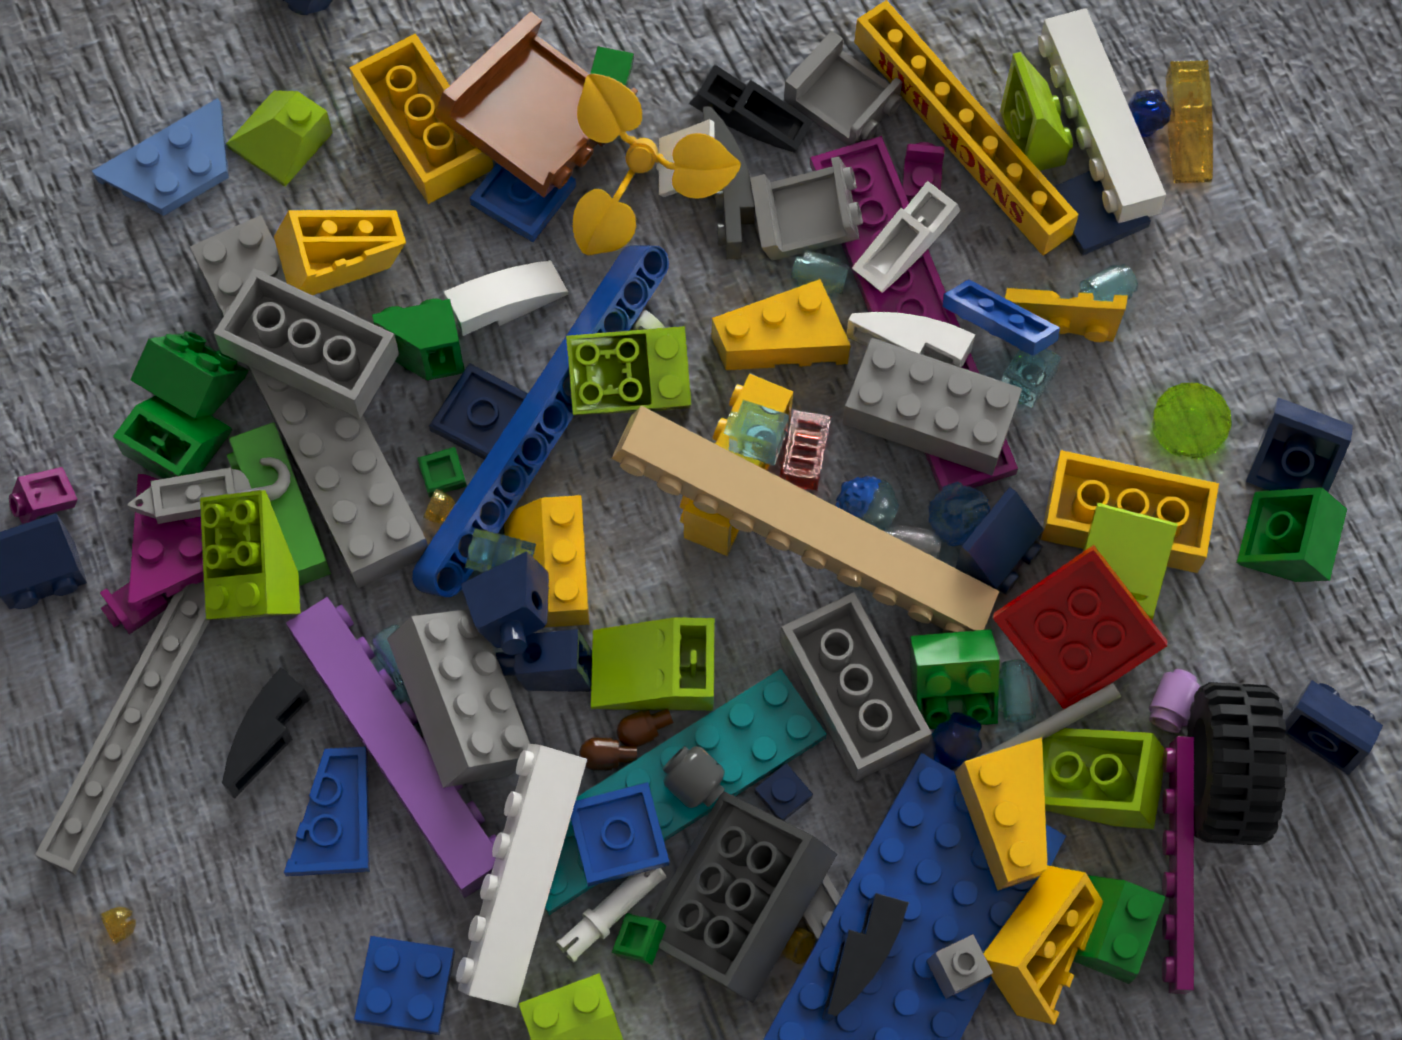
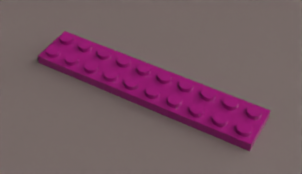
(916, 290)

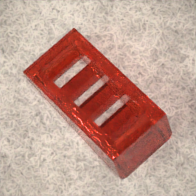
(799, 476)

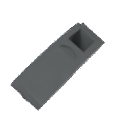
(734, 199)

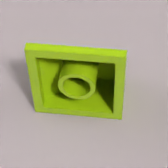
(282, 134)

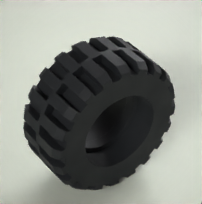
(1237, 762)

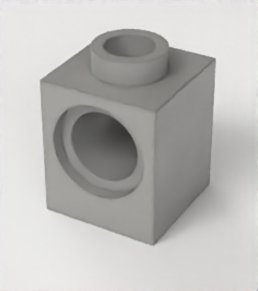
(959, 966)

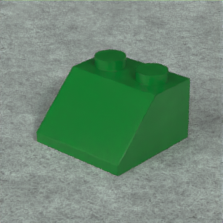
(1293, 534)
(1121, 928)

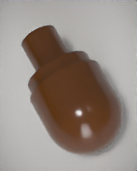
(642, 727)
(606, 754)

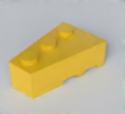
(336, 246)
(782, 330)
(1008, 810)
(1041, 940)

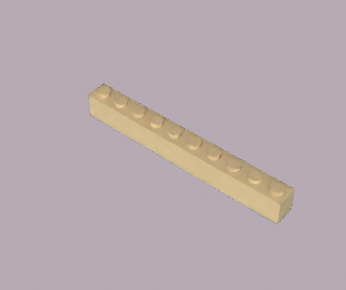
(803, 524)

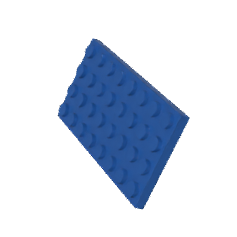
(936, 863)

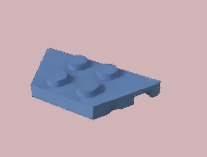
(173, 162)

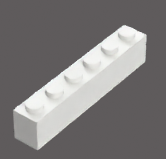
(1101, 116)
(521, 875)

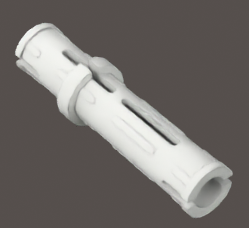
(608, 912)

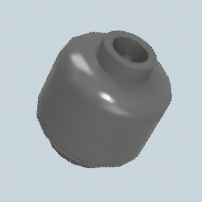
(694, 777)

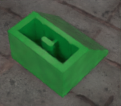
(425, 338)
(187, 373)
(169, 439)
(955, 675)

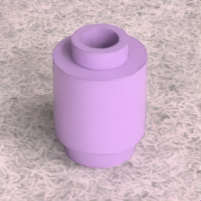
(1173, 700)

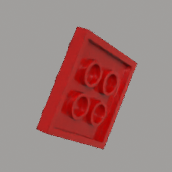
(1080, 628)

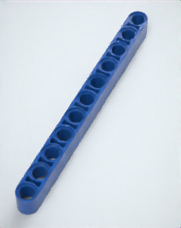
(610, 309)

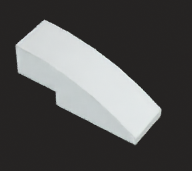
(906, 237)
(504, 295)
(913, 333)

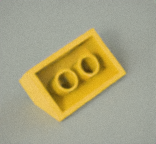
(559, 537)

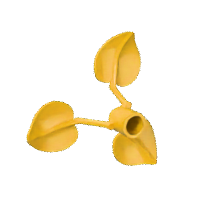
(610, 110)

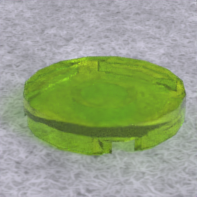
(1191, 420)

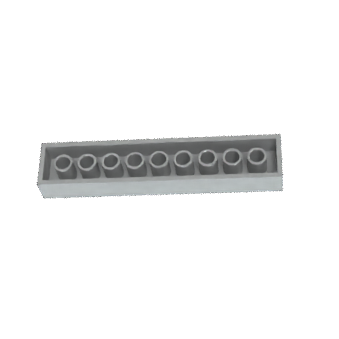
(330, 447)

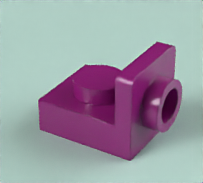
(922, 164)
(41, 494)
(119, 612)

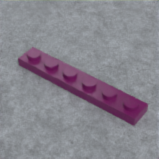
(1179, 881)

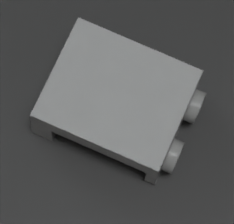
(841, 92)
(806, 210)

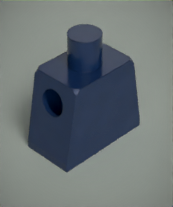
(509, 602)
(551, 662)

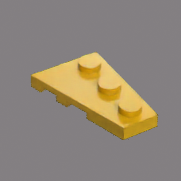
(1078, 315)

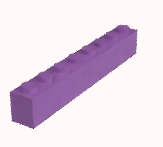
(394, 743)

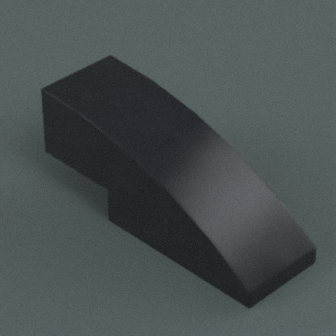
(751, 110)
(263, 731)
(864, 952)

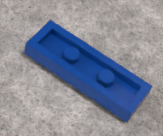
(1001, 317)

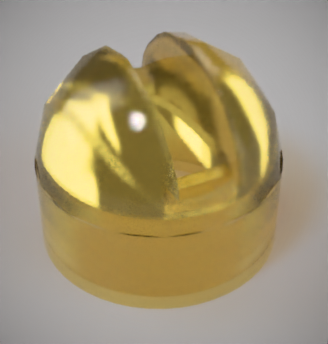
(439, 507)
(116, 925)
(799, 945)

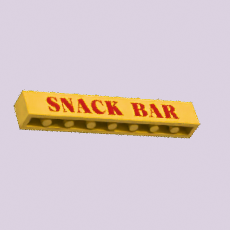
(966, 128)

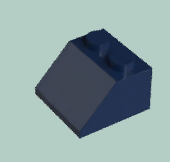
(1299, 449)
(1002, 543)
(38, 562)
(1332, 727)

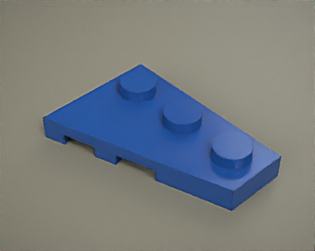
(336, 820)

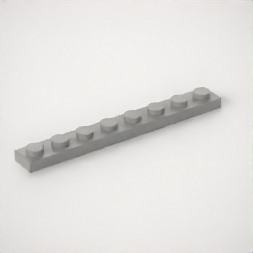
(125, 731)

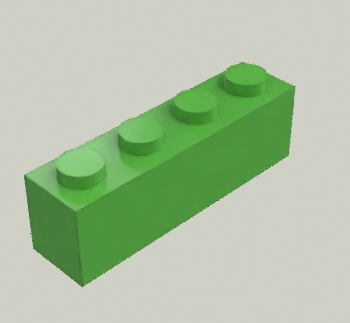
(290, 507)

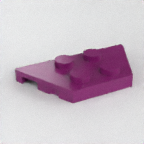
(163, 554)

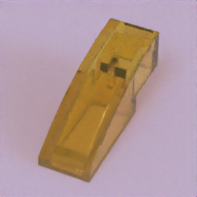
(1190, 121)

